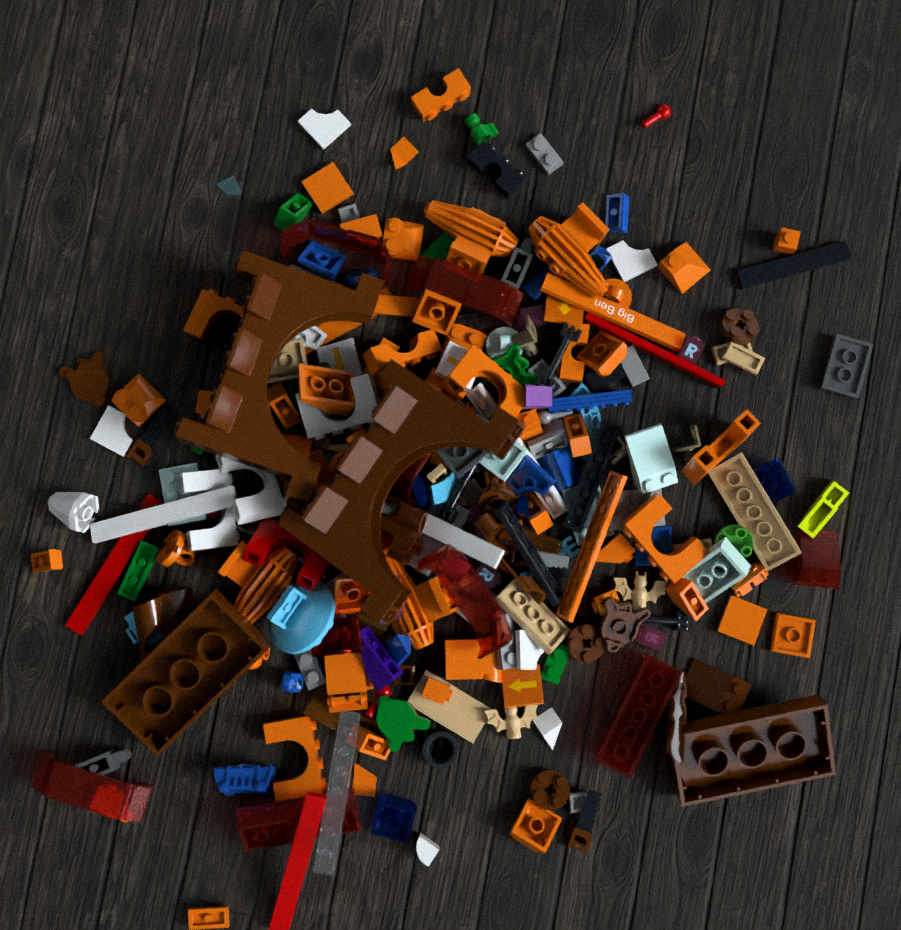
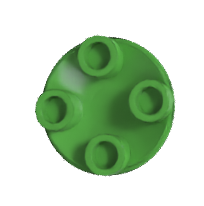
(738, 537)

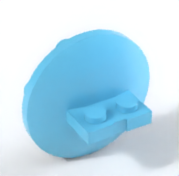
(301, 618)

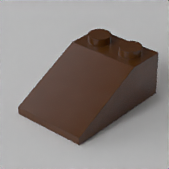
(715, 688)

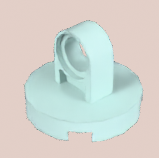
(500, 341)

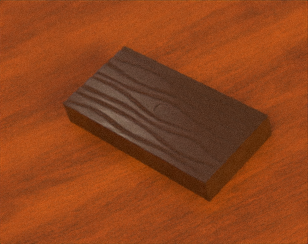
(186, 672)
(754, 750)

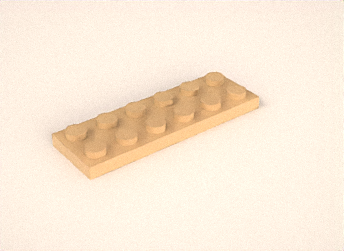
(754, 511)

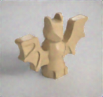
(639, 594)
(512, 722)

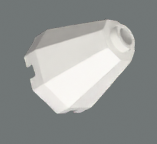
(74, 509)

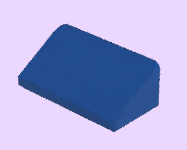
(617, 212)
(533, 287)
(399, 648)

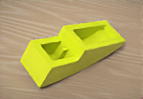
(823, 508)

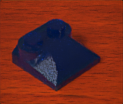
(775, 480)
(421, 490)
(394, 818)

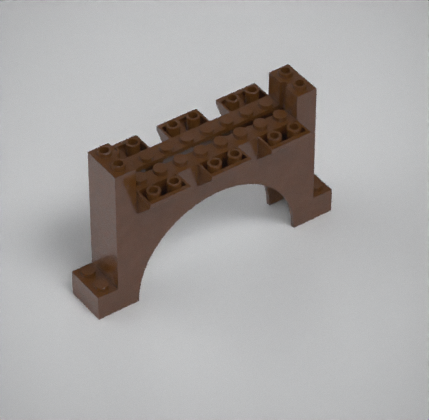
(275, 312)
(346, 517)

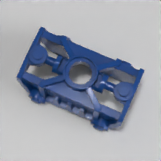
(245, 779)

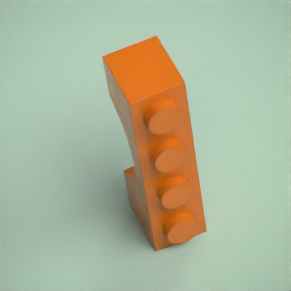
(422, 346)

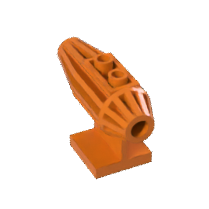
(474, 232)
(567, 248)
(260, 585)
(424, 605)

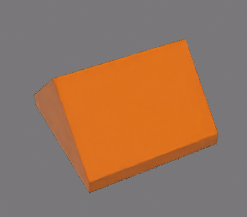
(436, 312)

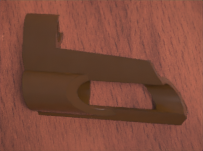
(406, 525)
(488, 529)
(160, 614)

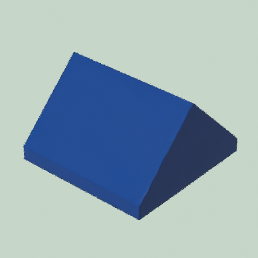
(321, 261)
(561, 467)

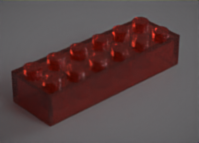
(637, 715)
(277, 821)

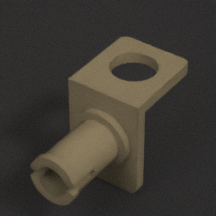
(527, 338)
(688, 450)
(620, 452)

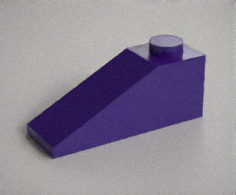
(377, 661)

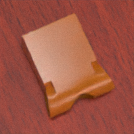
(463, 661)

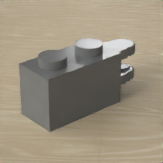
(518, 264)
(106, 761)

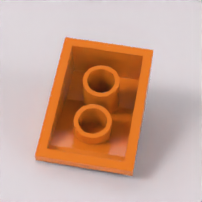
(326, 389)

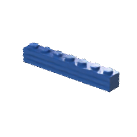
(590, 401)

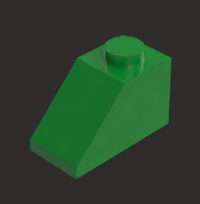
(292, 211)

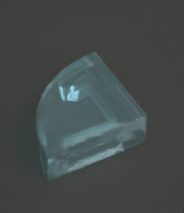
(230, 186)

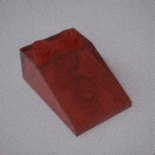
(819, 560)
(341, 638)

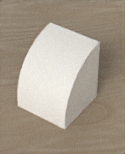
(426, 849)

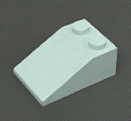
(650, 459)
(718, 570)

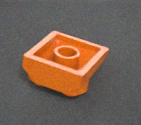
(403, 239)
(464, 337)
(603, 353)
(138, 400)
(348, 595)
(535, 827)

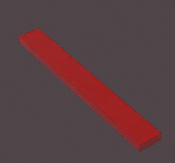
(654, 350)
(108, 575)
(298, 861)

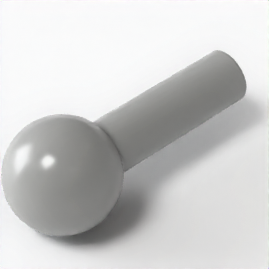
(546, 417)

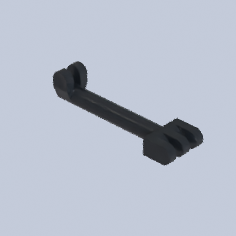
(568, 336)
(449, 508)
(676, 621)

